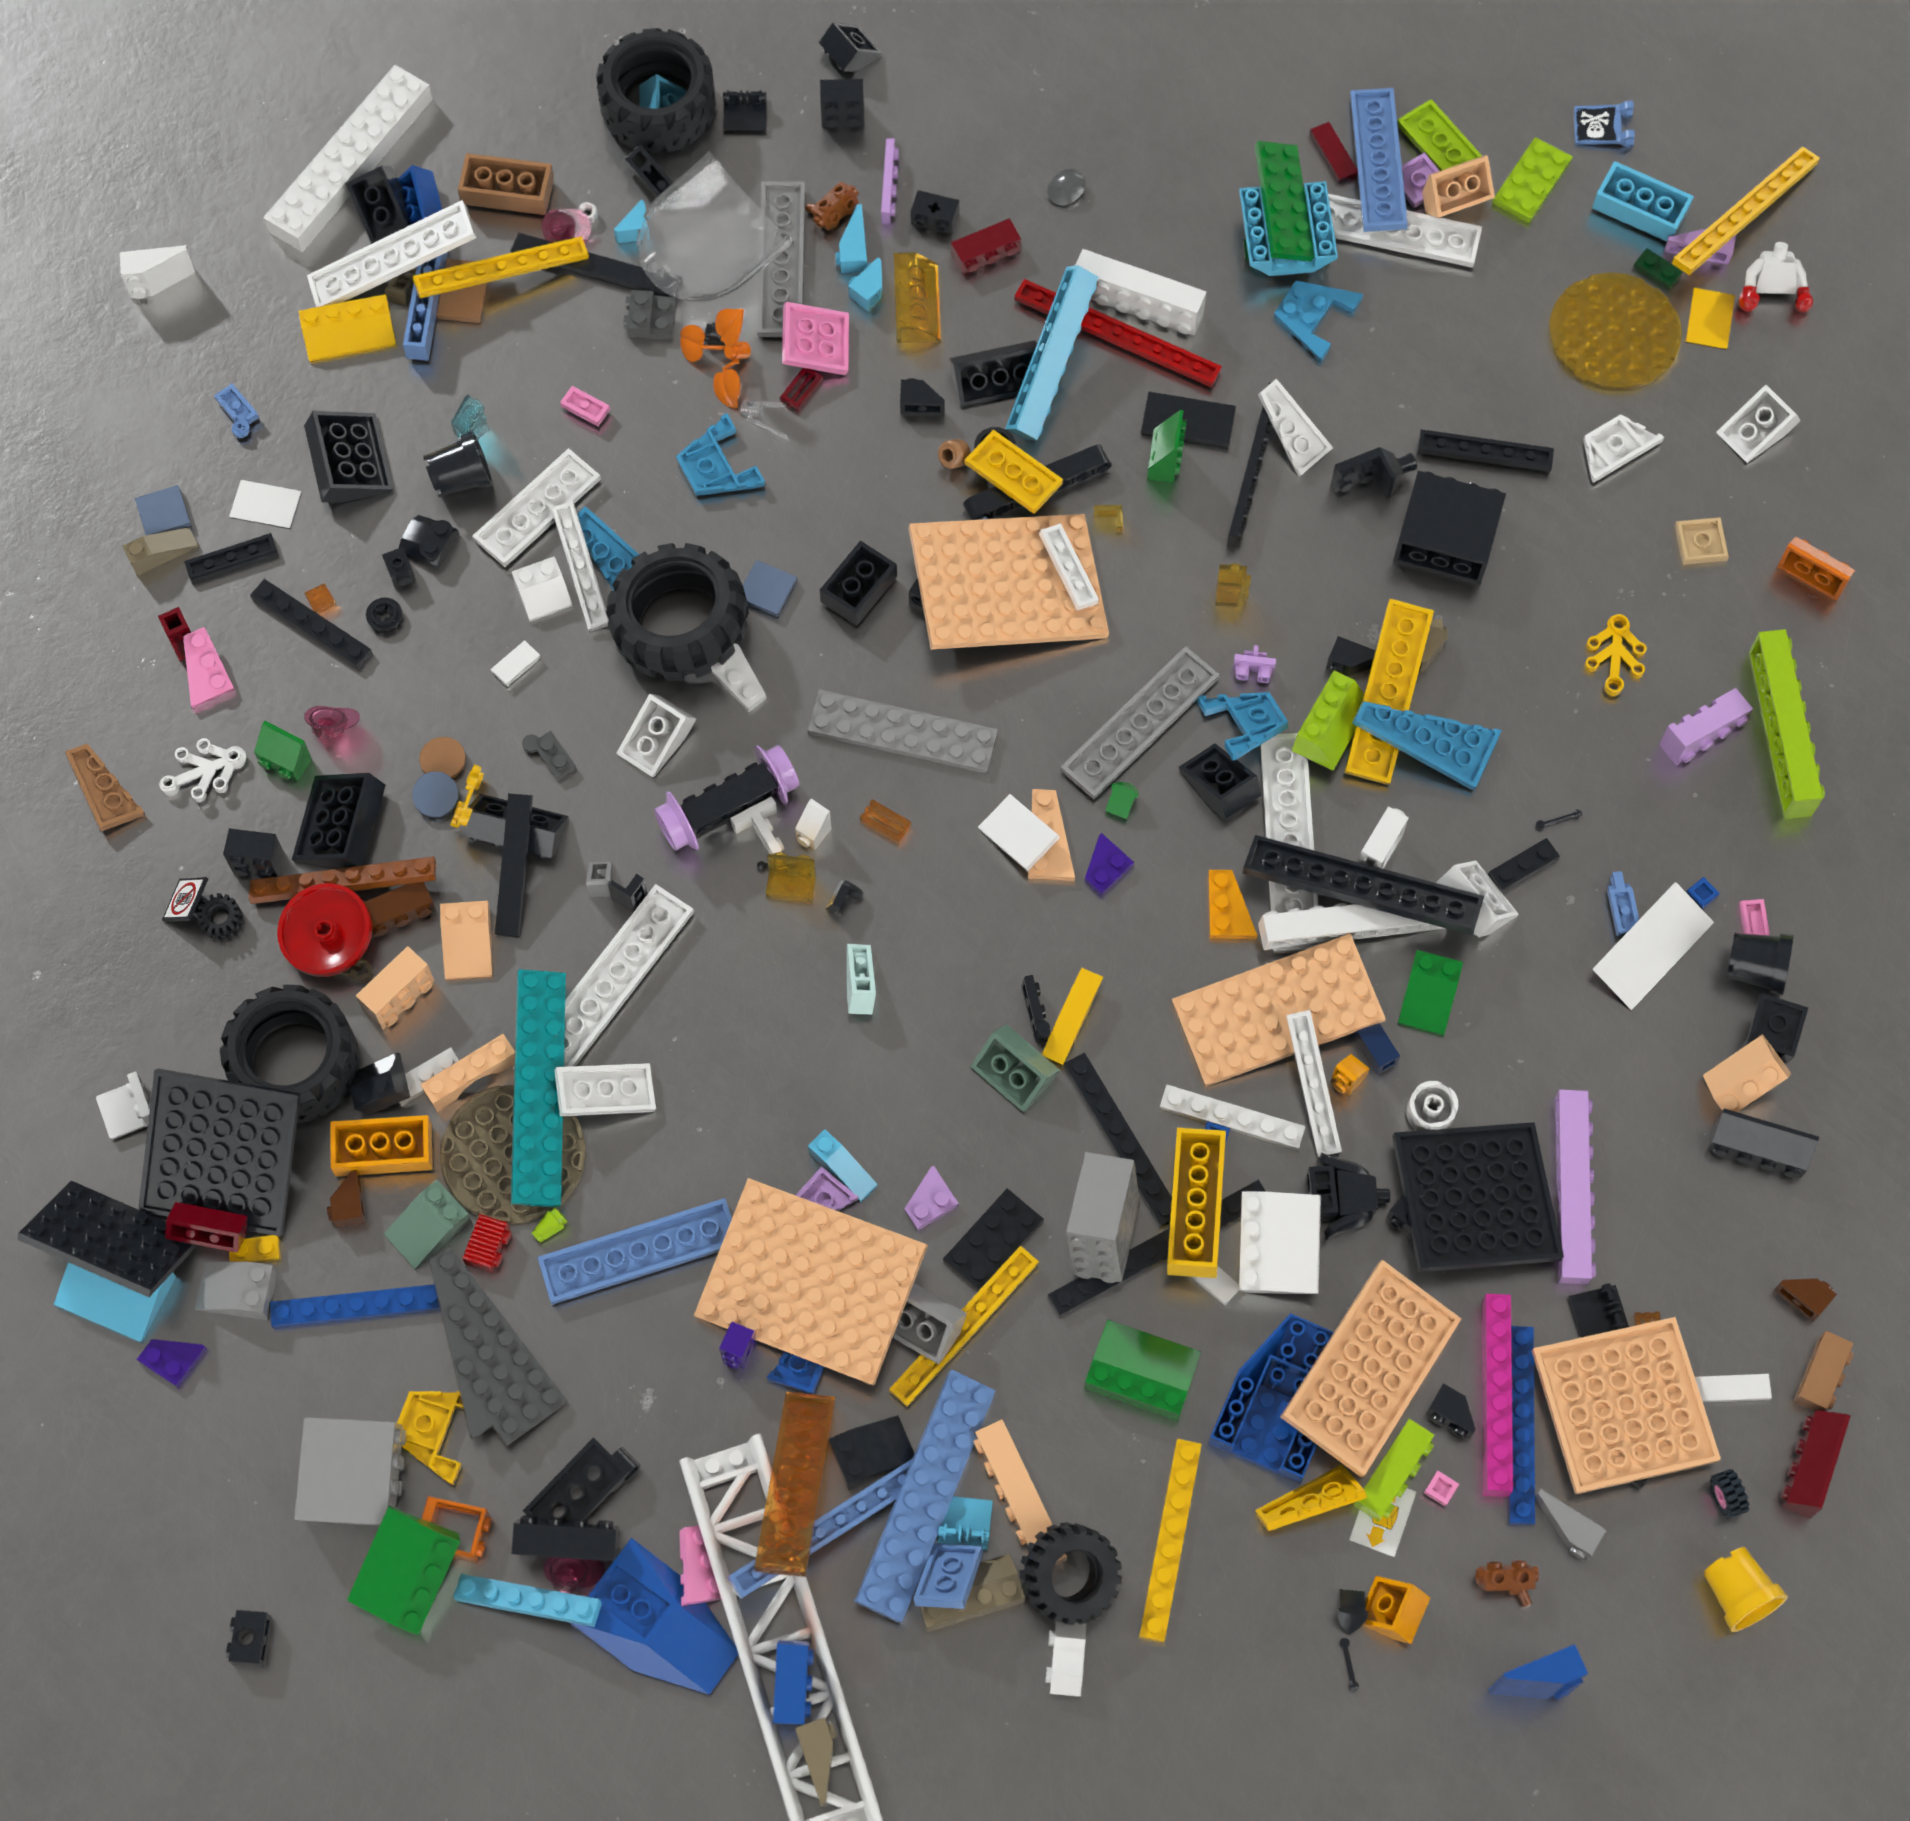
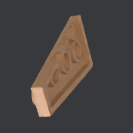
(101, 789)

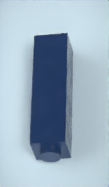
(1377, 1047)

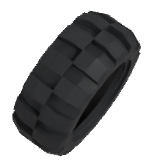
(668, 571)

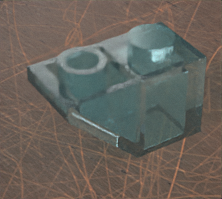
(470, 417)

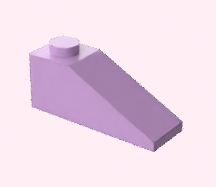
(1678, 242)

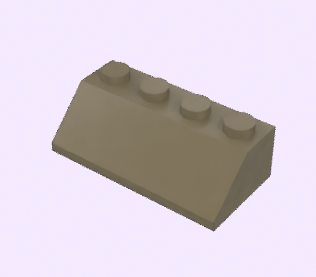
(993, 1590)

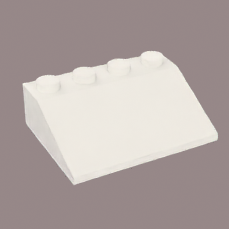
(1280, 1243)

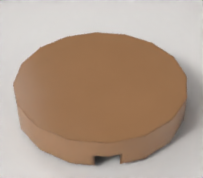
(443, 756)

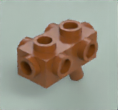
(834, 206)
(1514, 1578)

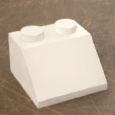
(542, 588)

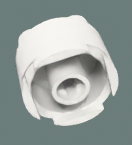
(1439, 1098)

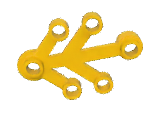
(1616, 651)
(462, 812)

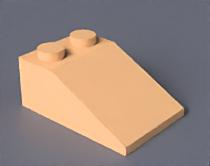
(466, 940)

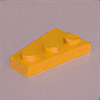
(1227, 908)

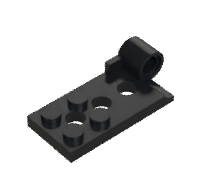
(614, 1471)

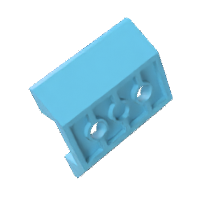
(1320, 226)

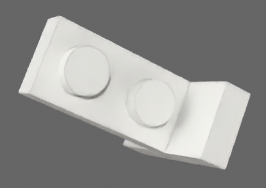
(757, 817)

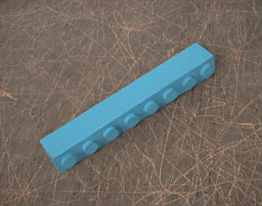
(1052, 353)

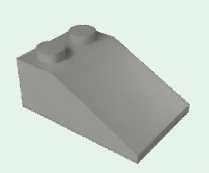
(237, 1289)

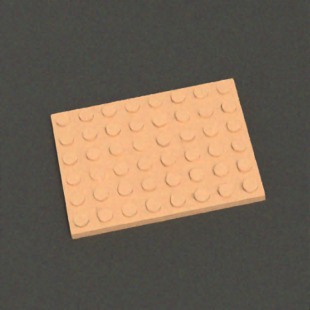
(998, 584)
(811, 1280)

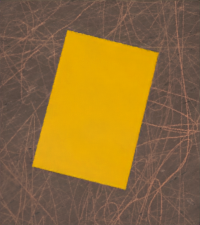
(1710, 318)

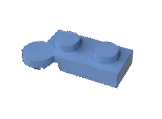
(238, 409)

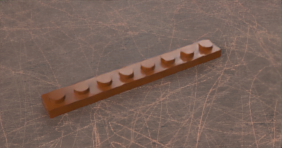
(354, 878)

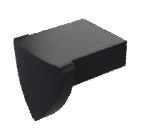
(841, 891)
(1351, 1610)

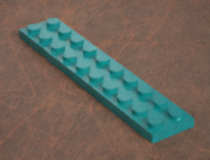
(535, 1103)

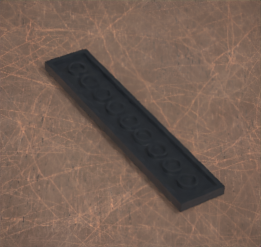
(1363, 885)

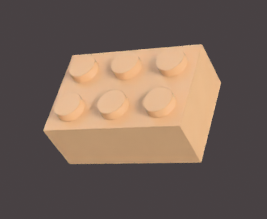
(395, 988)

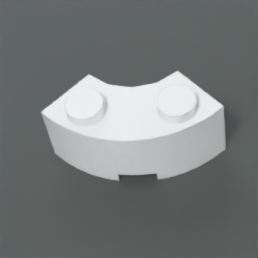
(1067, 1659)

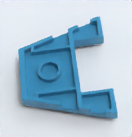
(1306, 307)
(709, 469)
(1254, 714)

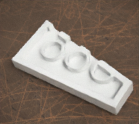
(1295, 430)

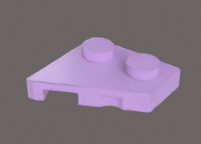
(930, 1200)

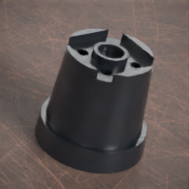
(458, 466)
(1761, 960)

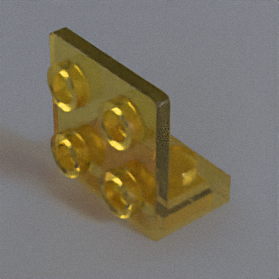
(791, 877)

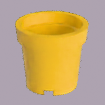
(1743, 1589)

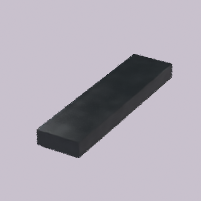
(231, 558)

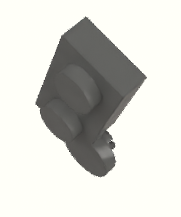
(551, 753)

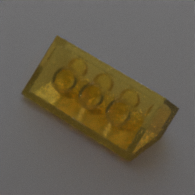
(916, 298)

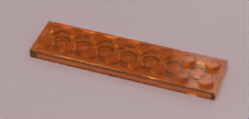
(795, 1484)

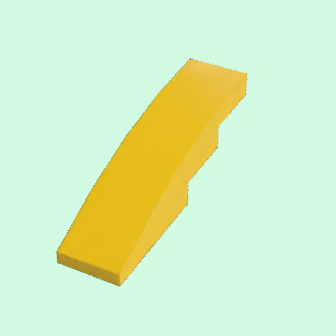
(1072, 1016)

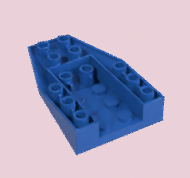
(1259, 1395)
(650, 1629)

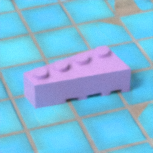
(1705, 726)

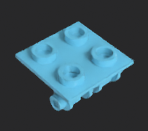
(966, 1523)

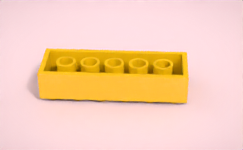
(1196, 1203)

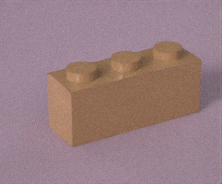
(1824, 1372)

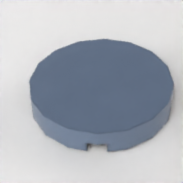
(435, 794)

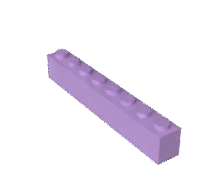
(1573, 1186)

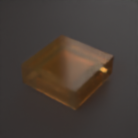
(319, 598)

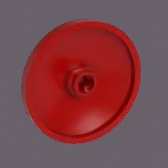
(324, 930)

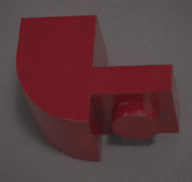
(175, 629)

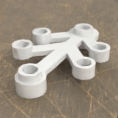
(205, 769)

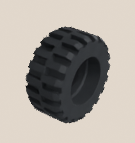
(1100, 1583)

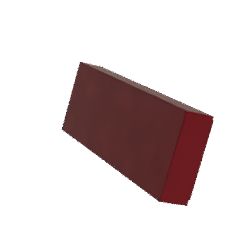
(1333, 152)

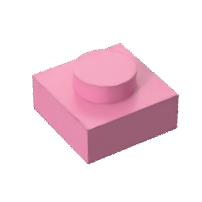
(1441, 1488)

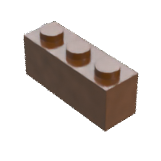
(399, 907)

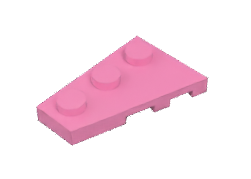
(204, 669)
(698, 1575)

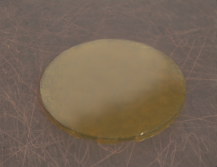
(1614, 332)

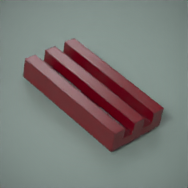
(809, 391)

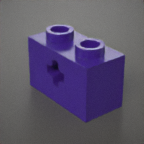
(737, 1346)

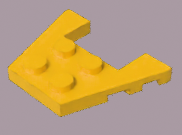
(426, 1422)

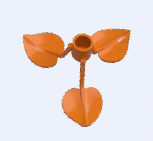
(729, 327)

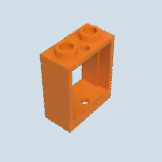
(431, 1512)

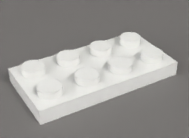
(604, 1089)

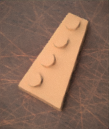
(1056, 862)

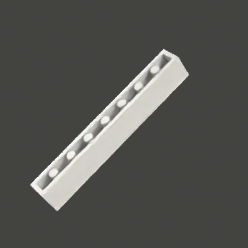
(1325, 924)

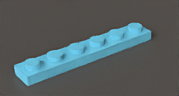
(527, 1600)

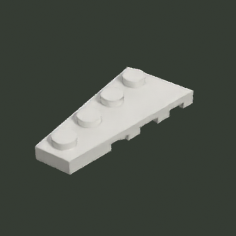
(740, 680)

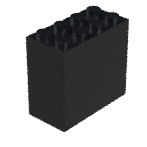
(1449, 527)

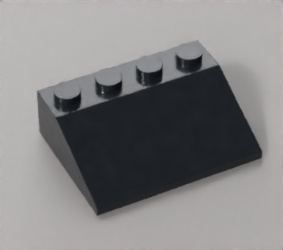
(347, 455)
(339, 820)

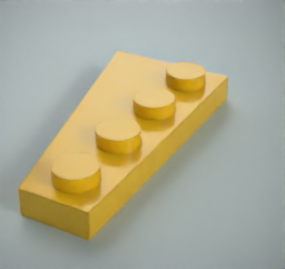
(1315, 1497)

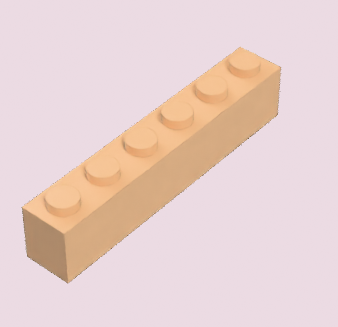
(1013, 1483)

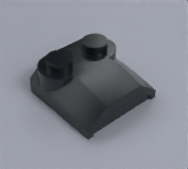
(428, 540)

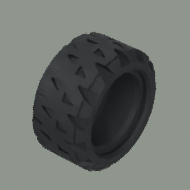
(648, 54)
(284, 1007)

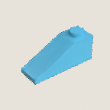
(852, 245)
(841, 1164)

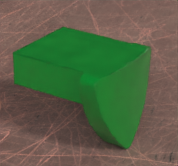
(1122, 799)

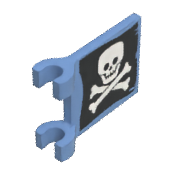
(1603, 124)

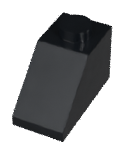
(920, 398)
(1349, 657)

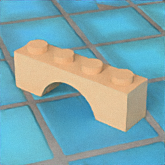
(449, 1084)

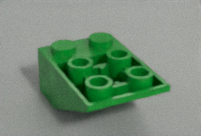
(1167, 449)

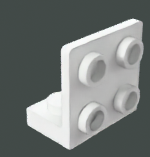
(125, 1107)

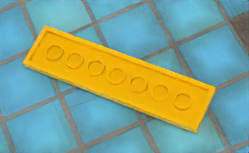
(1390, 684)

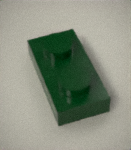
(1657, 269)

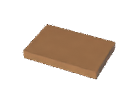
(464, 303)

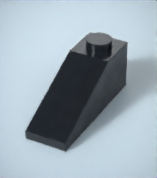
(647, 171)

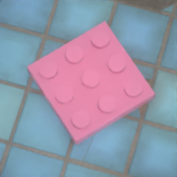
(815, 338)

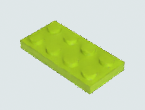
(1437, 136)
(1532, 180)

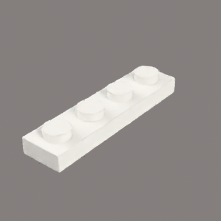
(1068, 567)

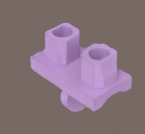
(1254, 662)

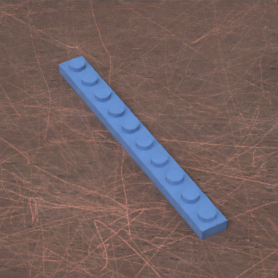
(832, 1525)

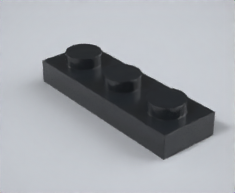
(1524, 865)

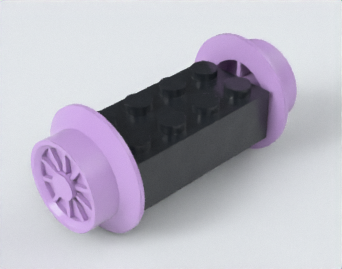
(733, 796)

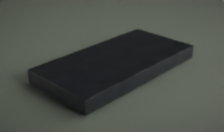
(1206, 420)

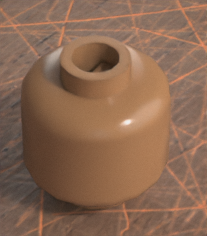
(953, 453)

